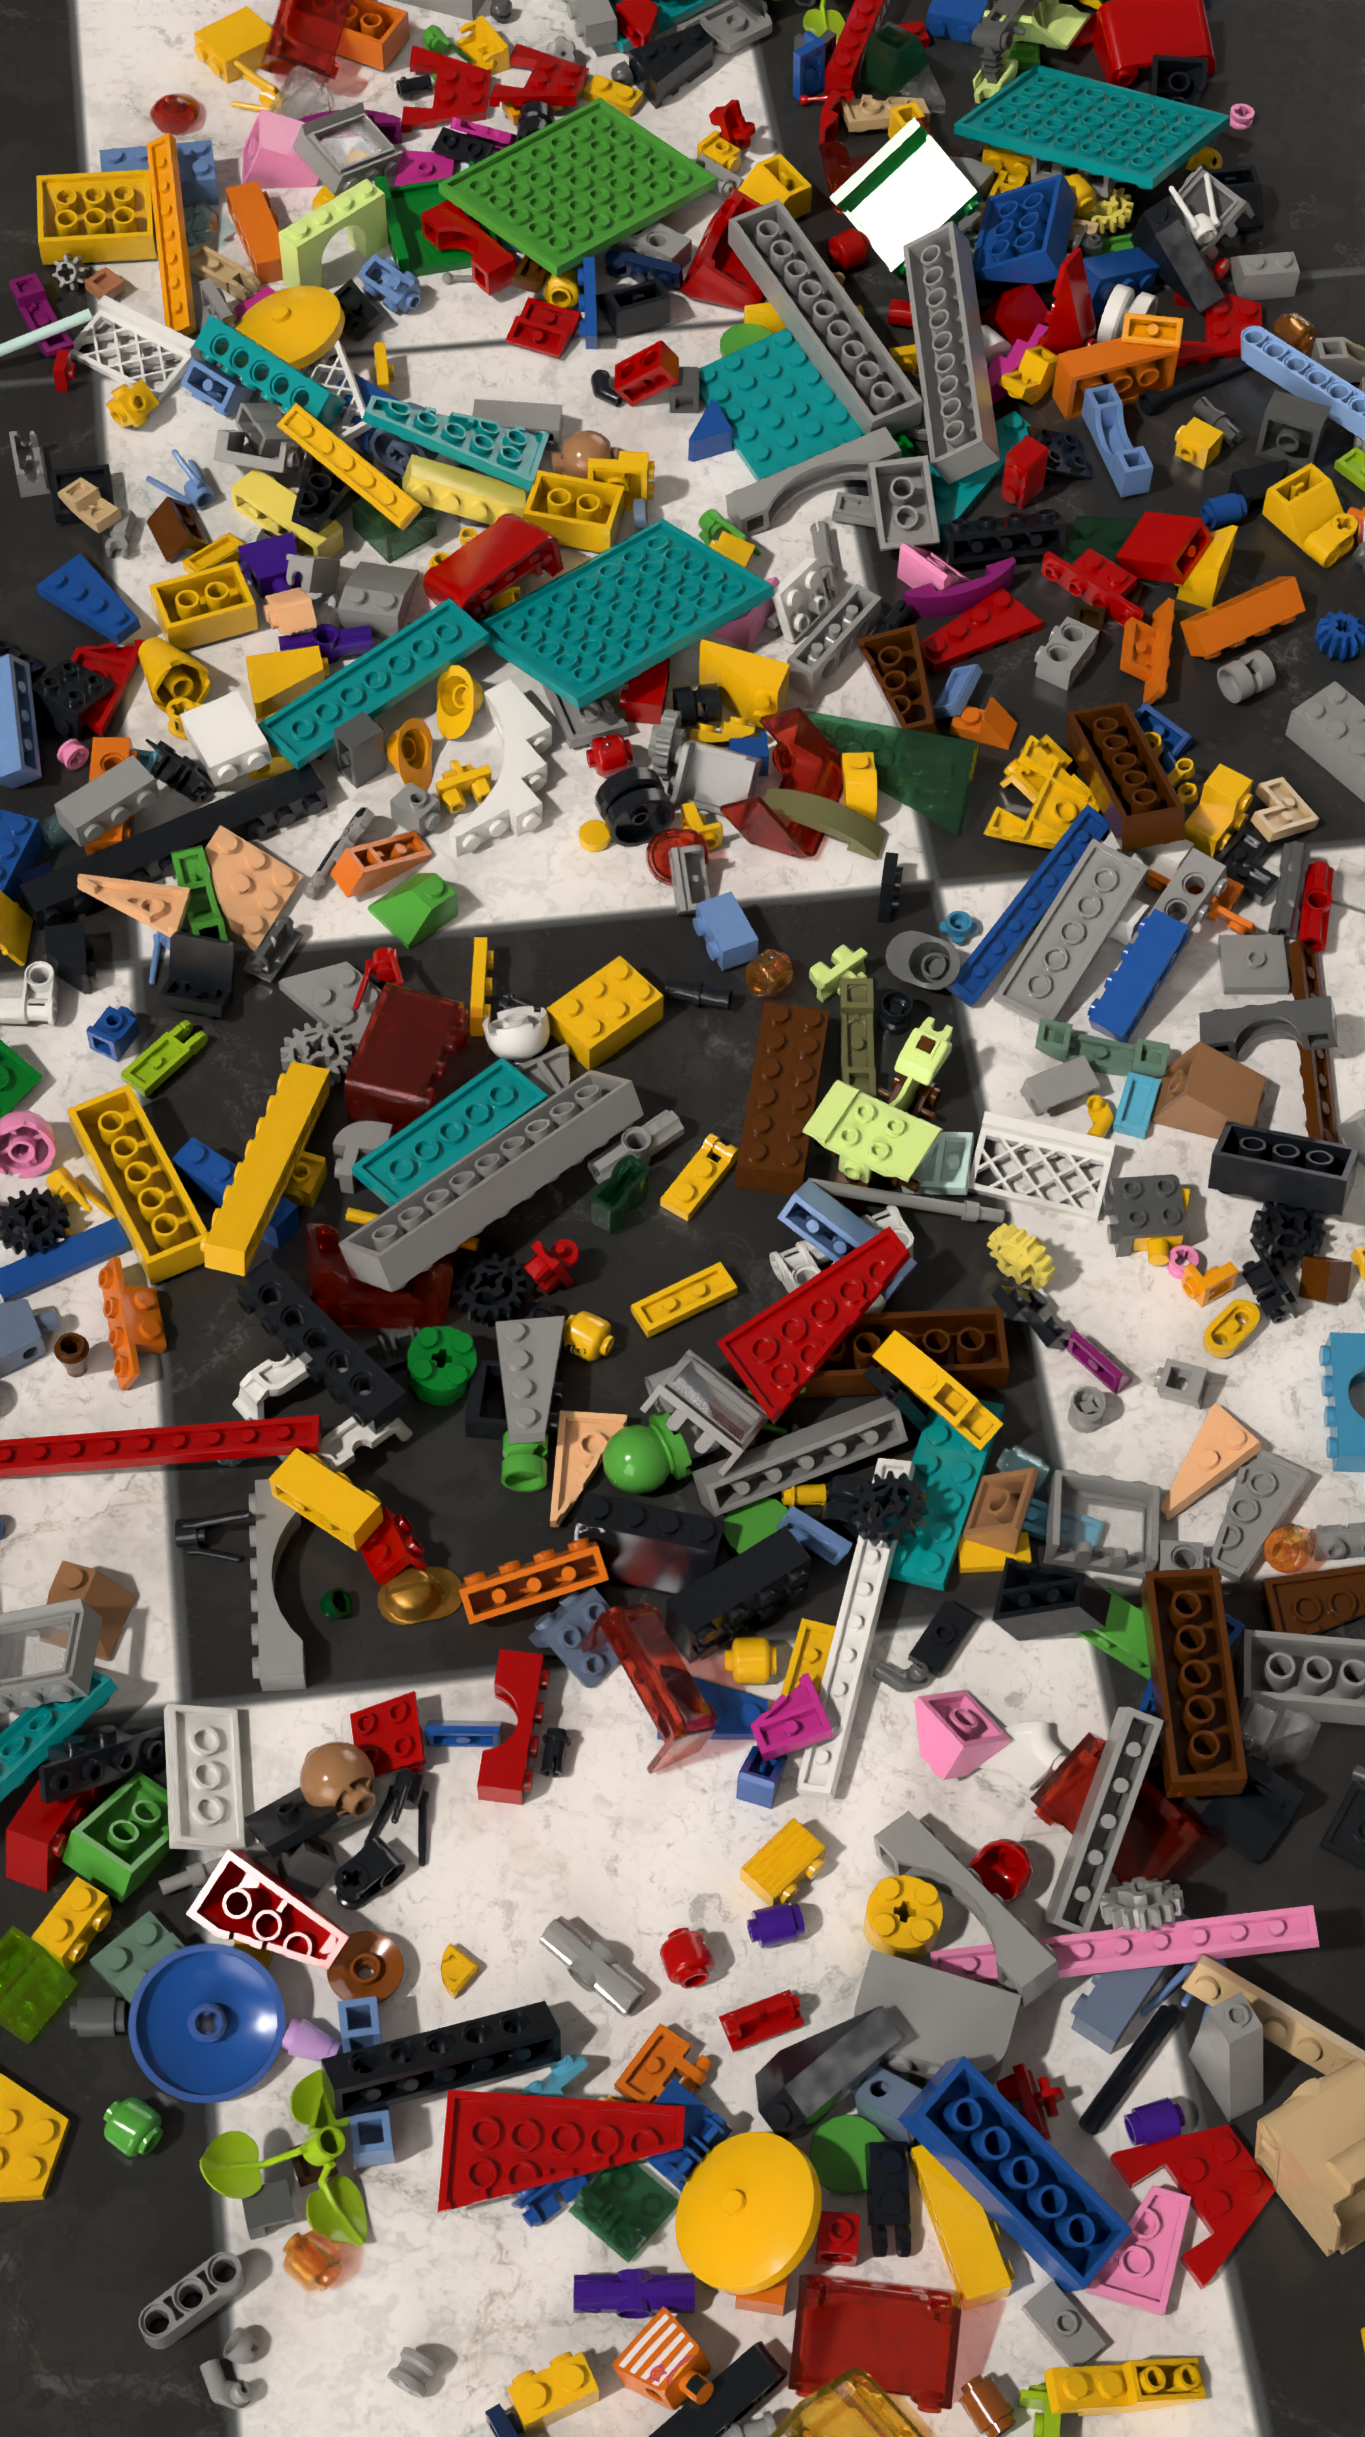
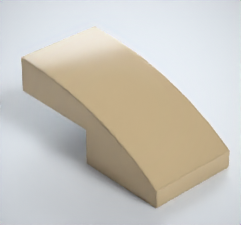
(89, 506)

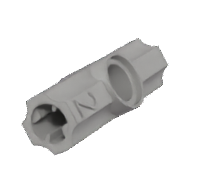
(649, 1137)
(592, 1966)

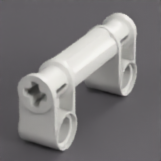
(37, 1000)
(802, 1261)

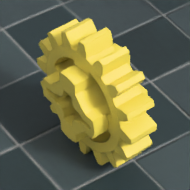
(1107, 212)
(1021, 1256)

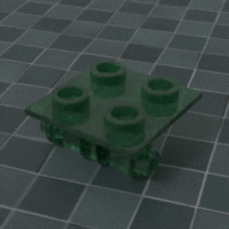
(623, 2208)

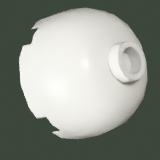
(518, 1033)

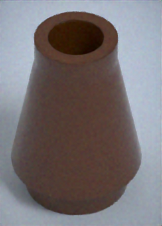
(72, 1353)

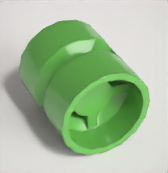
(524, 1465)

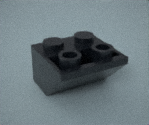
(1247, 185)
(636, 307)

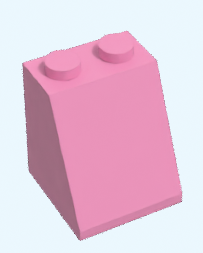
(270, 154)

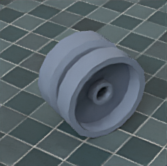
(394, 452)

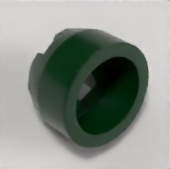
(336, 1603)

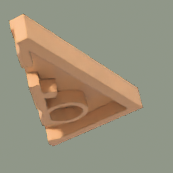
(151, 903)
(1215, 1454)
(579, 1455)

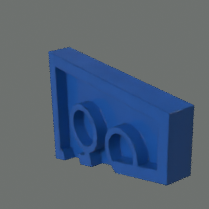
(733, 1710)

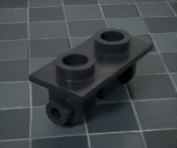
(461, 146)

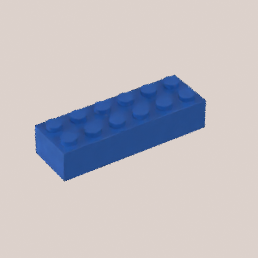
(1015, 2174)

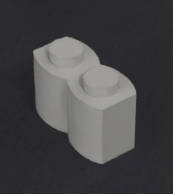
(260, 427)

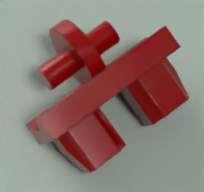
(733, 124)
(549, 1267)
(1023, 2087)

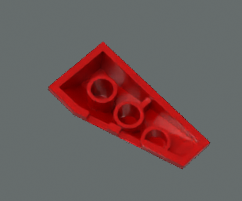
(1071, 314)
(261, 1910)

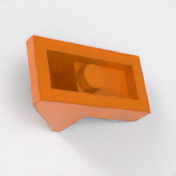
(986, 726)

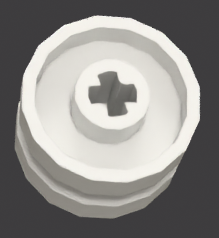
(1121, 301)

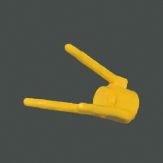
(267, 93)
(64, 1184)

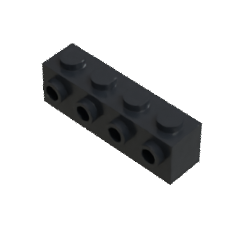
(1002, 537)

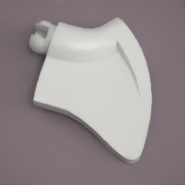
(1028, 1754)

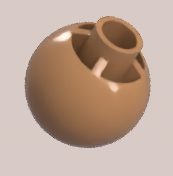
(577, 450)
(340, 1778)

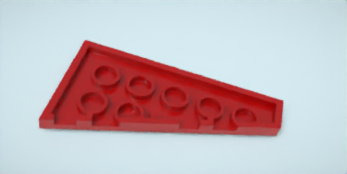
(798, 1333)
(527, 2141)

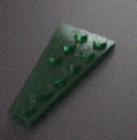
(911, 766)

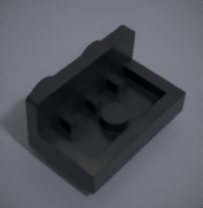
(359, 312)

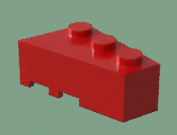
(40, 1836)

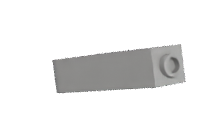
(1231, 2056)

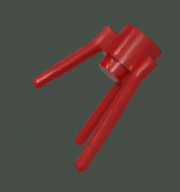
(385, 968)

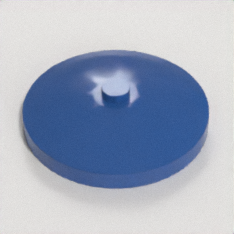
(206, 2023)

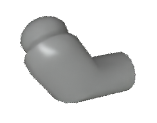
(224, 2391)

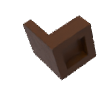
(1325, 1279)

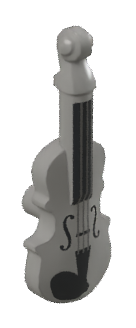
(348, 839)

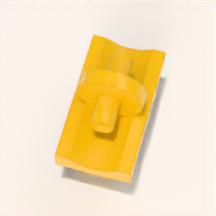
(463, 782)

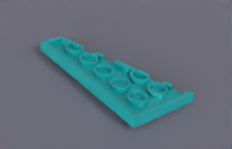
(464, 438)

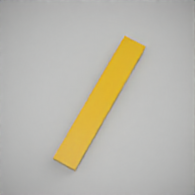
(349, 467)

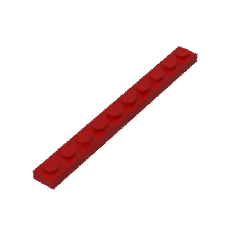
(160, 1446)

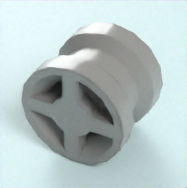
(413, 2372)

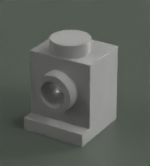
(1175, 1371)

